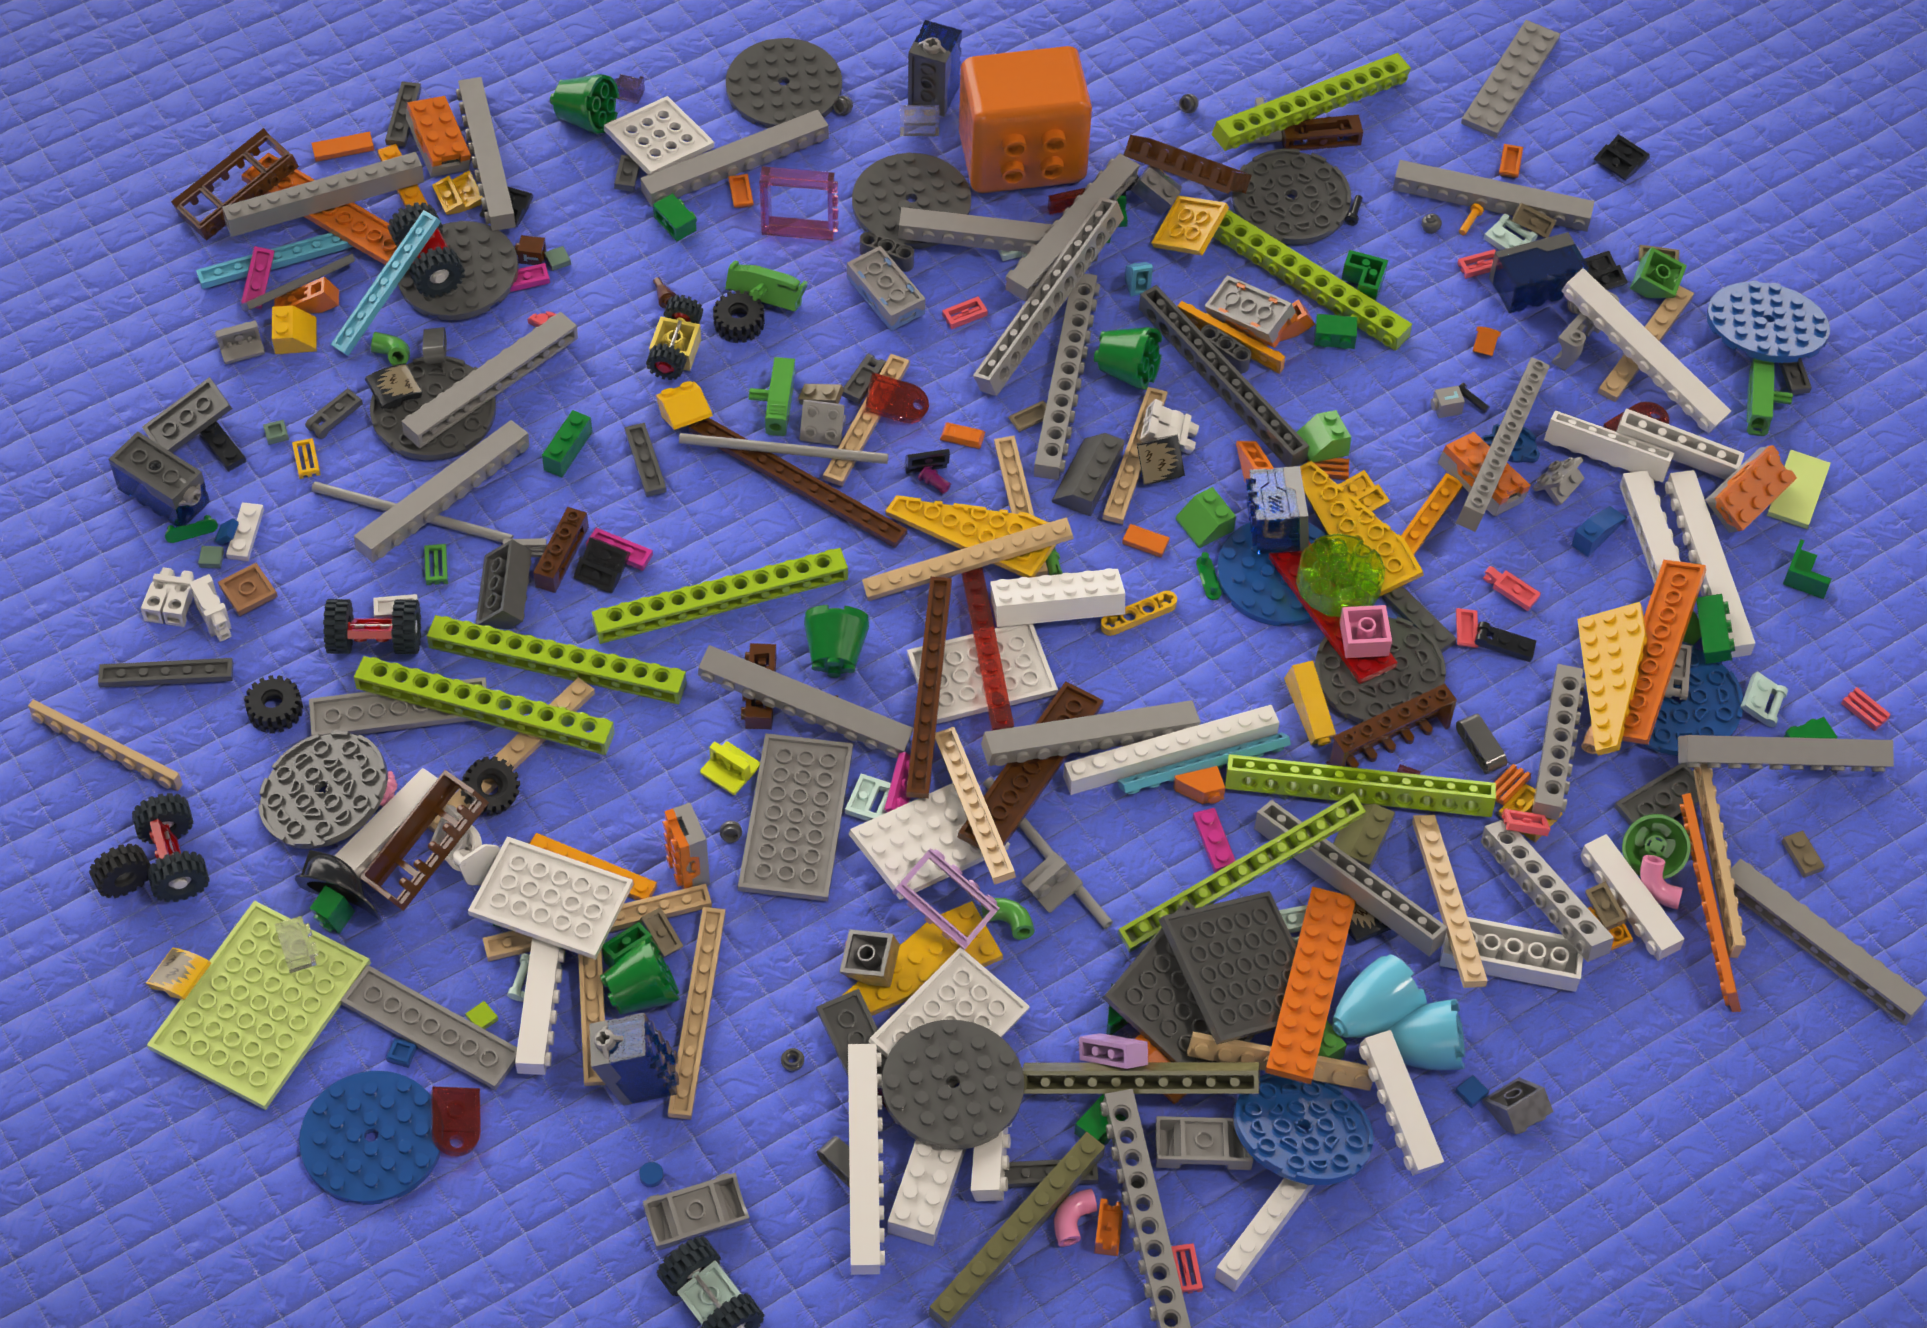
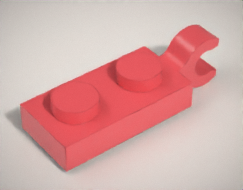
(1512, 588)

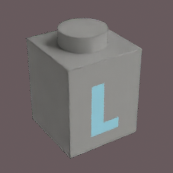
(1447, 402)

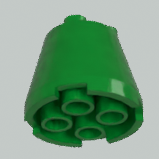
(586, 101)
(1130, 355)
(835, 638)
(640, 980)

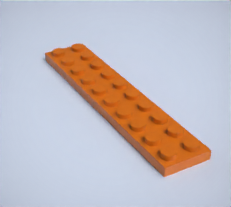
(347, 221)
(1666, 626)
(1709, 904)
(1310, 986)

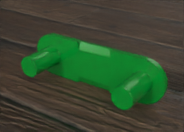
(189, 531)
(1208, 577)

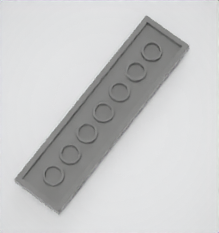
(1510, 78)
(375, 713)
(431, 1027)

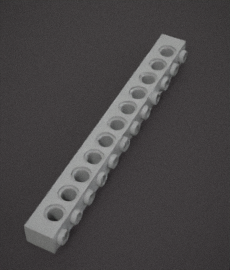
(1048, 296)
(1066, 379)
(1502, 445)
(1124, 1103)

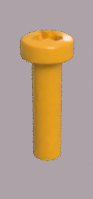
(1476, 210)

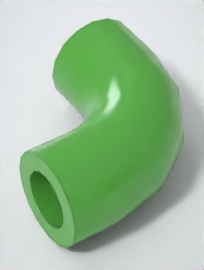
(390, 345)
(1015, 916)

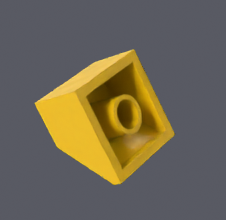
(293, 330)
(683, 405)

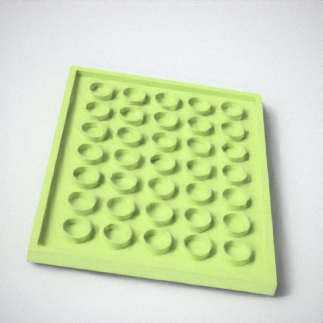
(251, 1016)

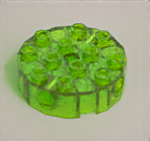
(1339, 574)

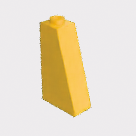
(1310, 702)

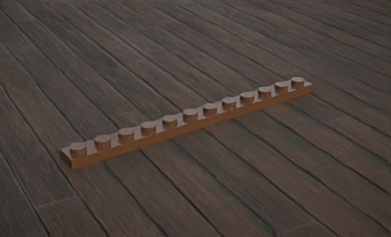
(807, 486)
(929, 688)

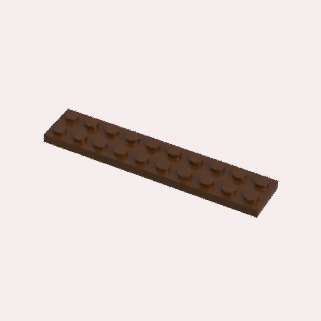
(1022, 783)

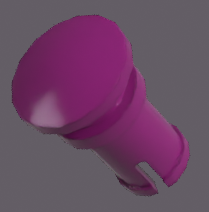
(933, 478)

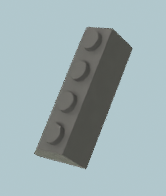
(1089, 473)
(504, 586)

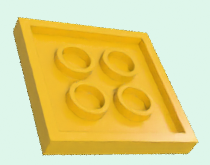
(1190, 225)

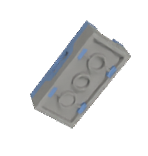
(886, 288)

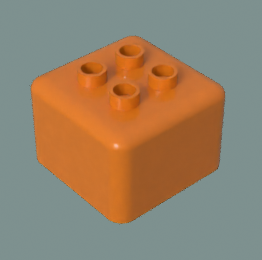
(1024, 119)

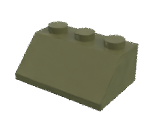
(1366, 836)

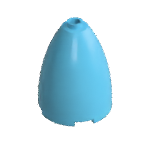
(1377, 999)
(1431, 1037)

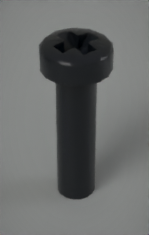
(1352, 218)
(1473, 398)

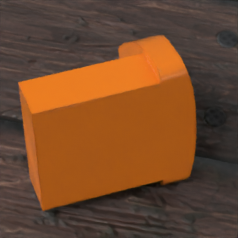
(1486, 340)

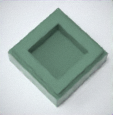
(557, 258)
(276, 432)
(211, 557)

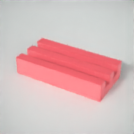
(1480, 267)
(967, 315)
(1868, 706)
(1526, 822)
(1189, 1287)

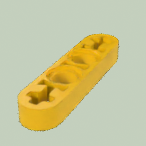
(1140, 615)

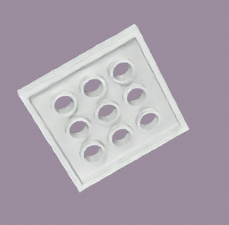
(650, 115)

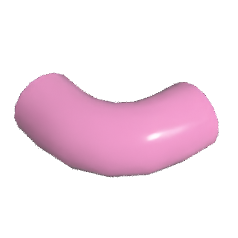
(1652, 877)
(1069, 1213)

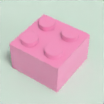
(1365, 631)

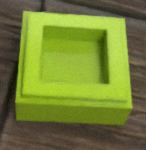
(482, 1015)

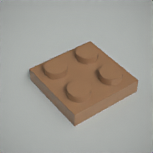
(247, 589)

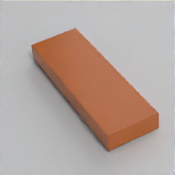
(342, 146)

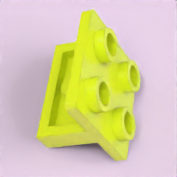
(729, 767)

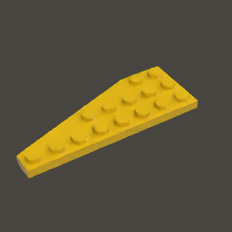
(925, 953)

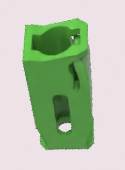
(766, 284)
(778, 396)
(1761, 397)

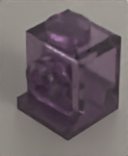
(630, 88)

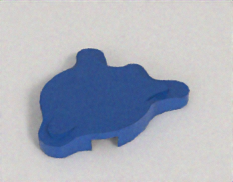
(1524, 449)

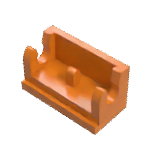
(1108, 1228)

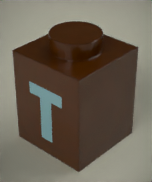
(531, 250)

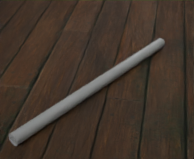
(1046, 851)

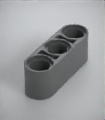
(900, 253)
(434, 345)
(1231, 349)
(1481, 743)
(836, 1157)

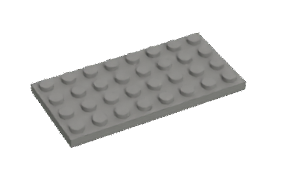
(796, 817)

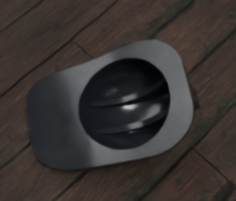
(329, 870)

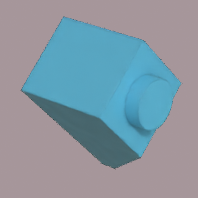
(1138, 277)

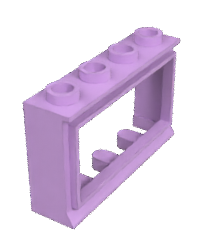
(931, 914)

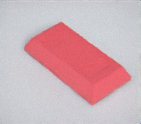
(1466, 627)

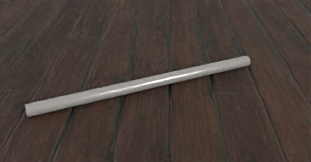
(783, 448)
(386, 505)

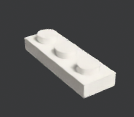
(244, 538)

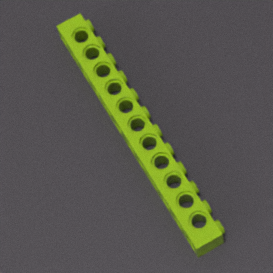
(1310, 101)
(1313, 280)
(777, 581)
(565, 667)
(492, 713)
(1369, 785)
(1247, 868)

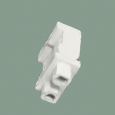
(1163, 422)
(168, 598)
(210, 607)

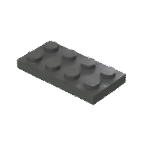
(188, 416)
(1660, 795)
(848, 1022)

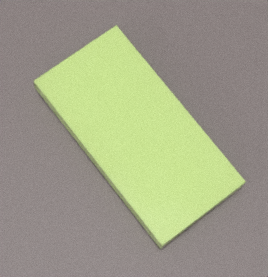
(1799, 500)

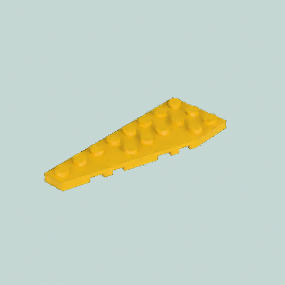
(1348, 516)
(970, 525)
(1611, 658)

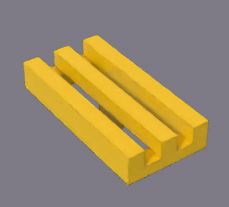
(308, 471)

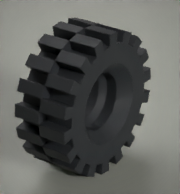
(738, 328)
(278, 716)
(500, 773)
(120, 870)

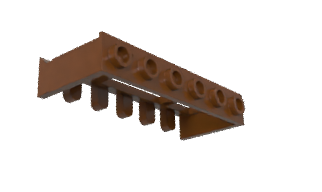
(1187, 165)
(258, 186)
(1398, 720)
(412, 829)

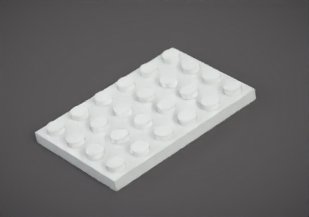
(962, 689)
(905, 834)
(551, 897)
(954, 992)

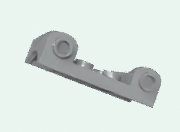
(1573, 340)
(1199, 1142)
(695, 1211)

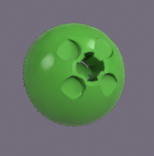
(1673, 847)

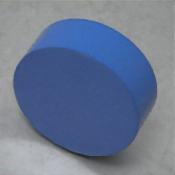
(651, 1174)

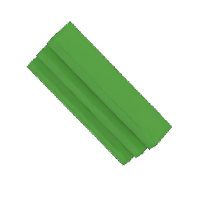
(437, 579)

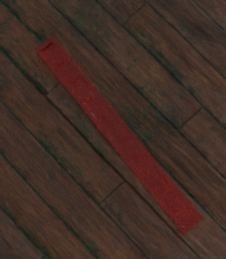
(987, 650)

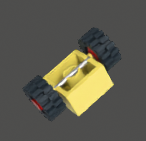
(676, 338)

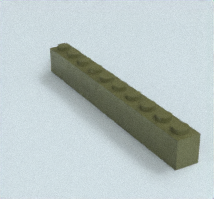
(1147, 1079)
(1016, 1231)

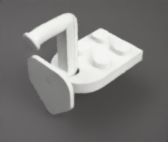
(469, 854)

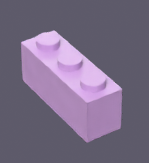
(1113, 1050)

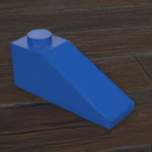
(1597, 530)

